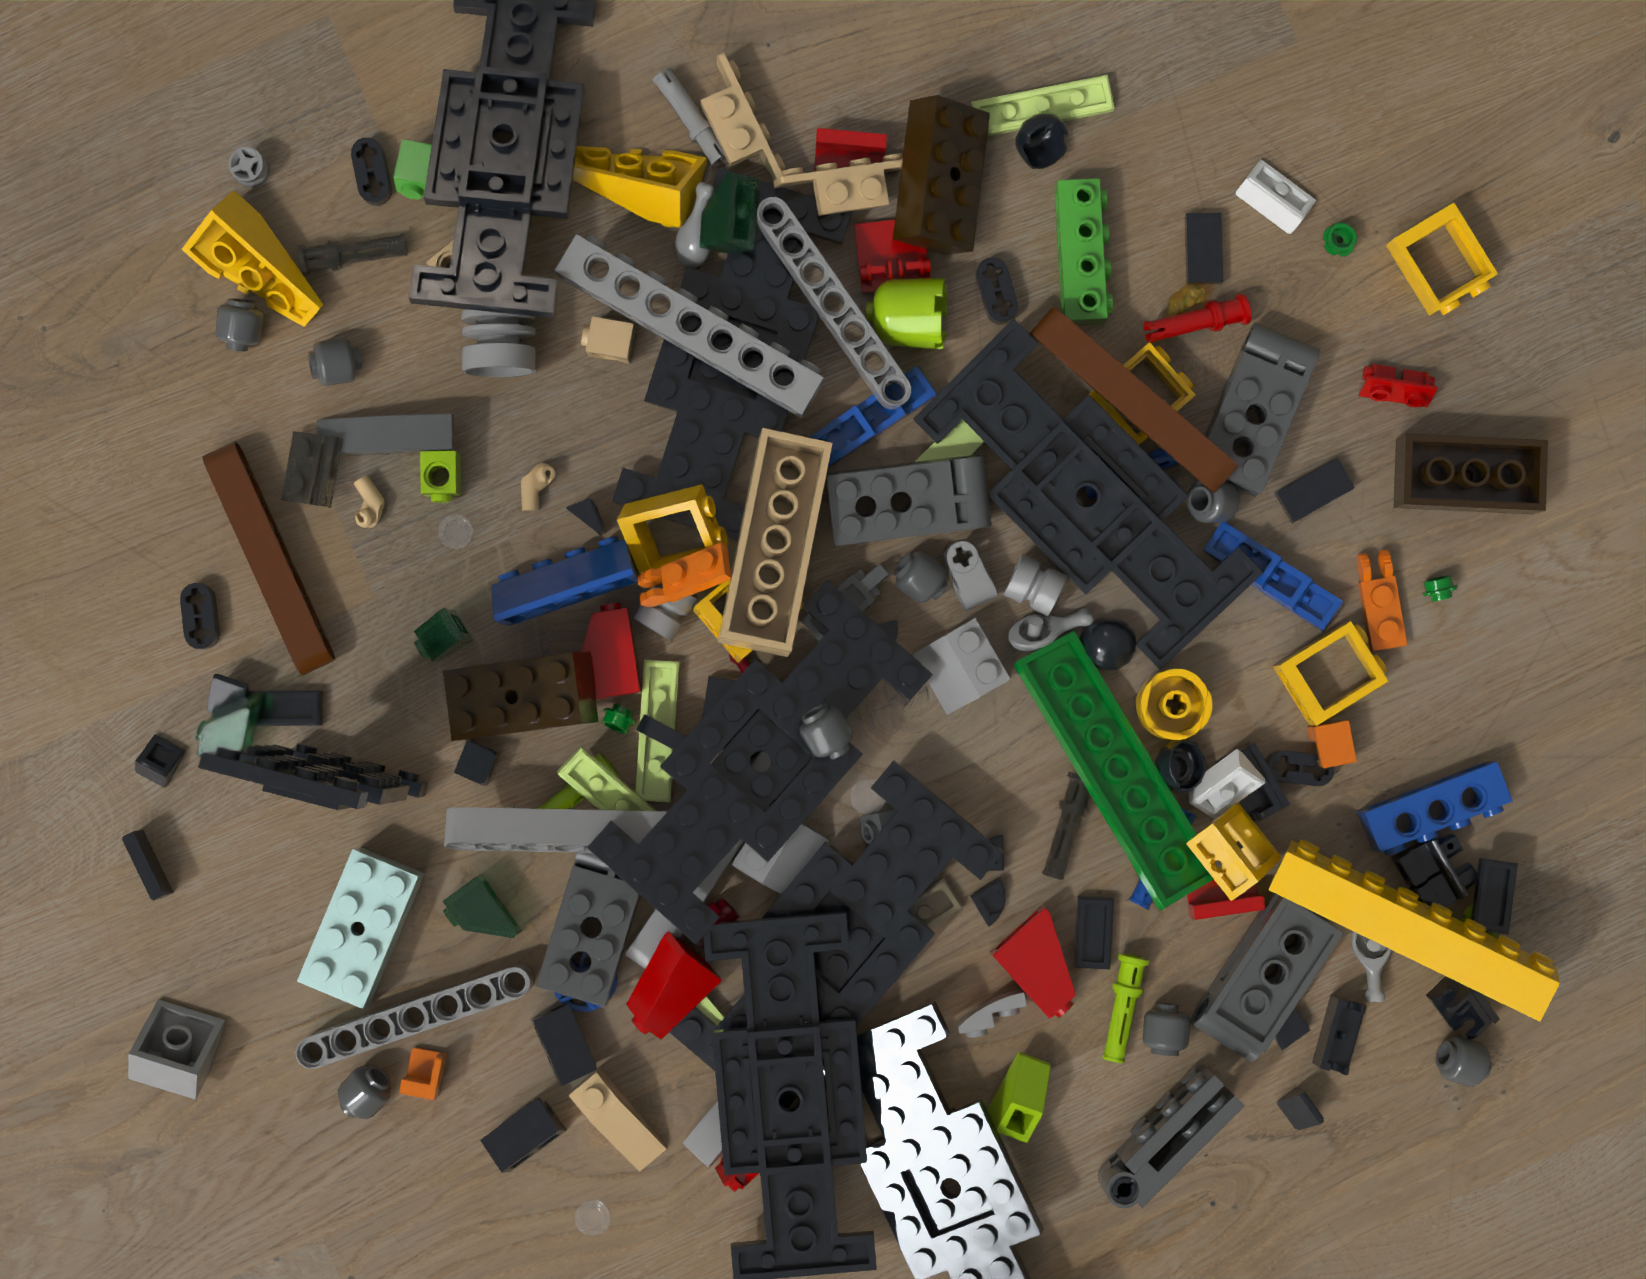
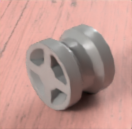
(243, 161)

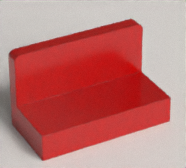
(845, 146)
(1212, 902)

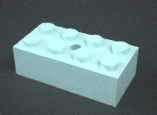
(378, 896)

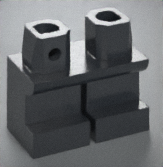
(1430, 872)

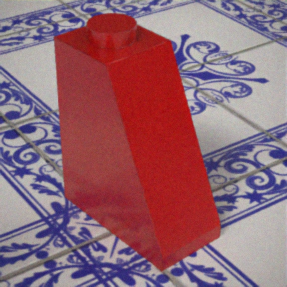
(612, 652)
(1037, 963)
(670, 986)

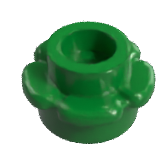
(1346, 233)
(1439, 588)
(618, 719)

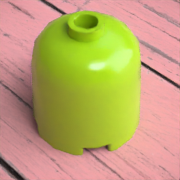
(910, 312)

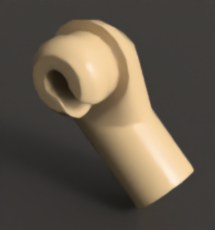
(533, 483)
(372, 504)

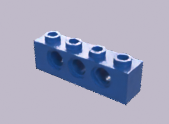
(1483, 779)

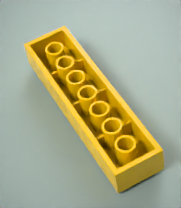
(1417, 929)

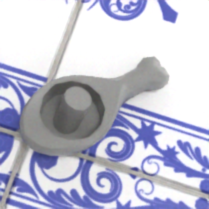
(688, 236)
(1040, 630)
(1373, 958)

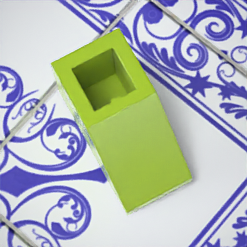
(1020, 1097)

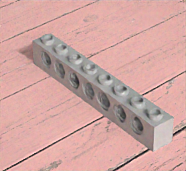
(587, 252)

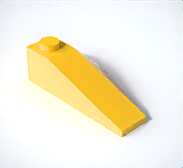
(647, 185)
(244, 249)

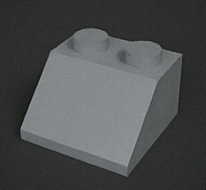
(962, 666)
(785, 863)
(175, 1049)

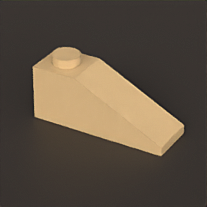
(617, 1119)

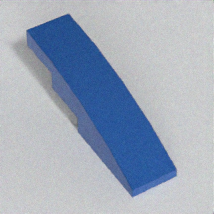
(871, 419)
(1279, 580)

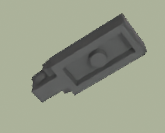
(857, 588)

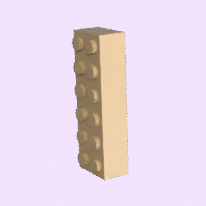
(775, 542)

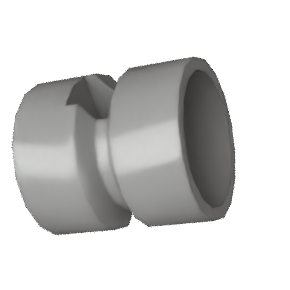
(1034, 585)
(665, 617)

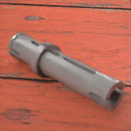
(690, 115)

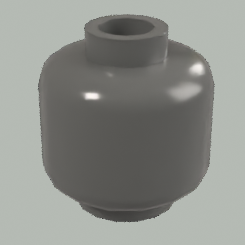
(239, 324)
(334, 361)
(1211, 506)
(920, 576)
(826, 731)
(1166, 1030)
(1463, 1061)
(364, 1092)

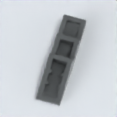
(391, 433)

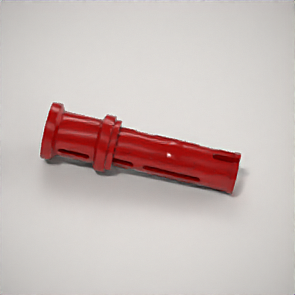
(1212, 316)

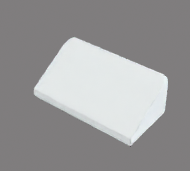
(1275, 197)
(1226, 784)

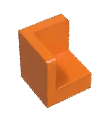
(1333, 743)
(424, 1074)

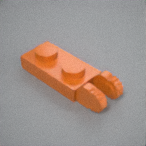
(686, 576)
(1381, 604)

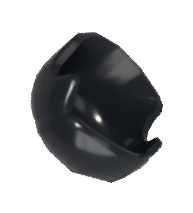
(1041, 140)
(1109, 643)
(1181, 765)

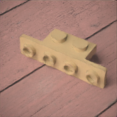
(735, 124)
(848, 187)

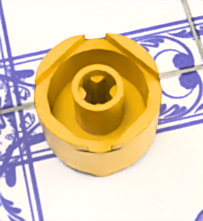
(1189, 691)

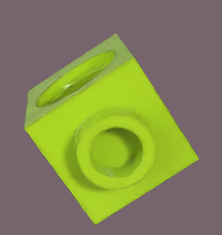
(431, 462)

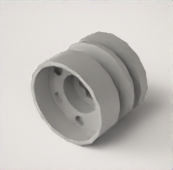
(498, 344)

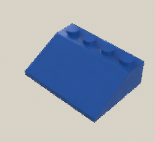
(564, 582)

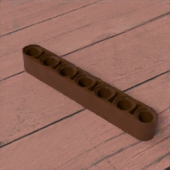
(1134, 399)
(268, 558)

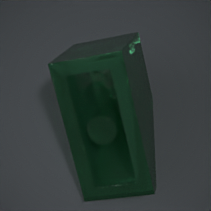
(730, 215)
(441, 635)
(230, 725)
(480, 910)

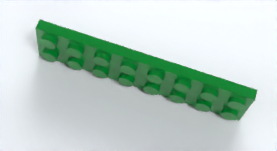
(1114, 768)

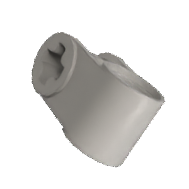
(970, 582)

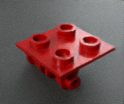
(886, 259)

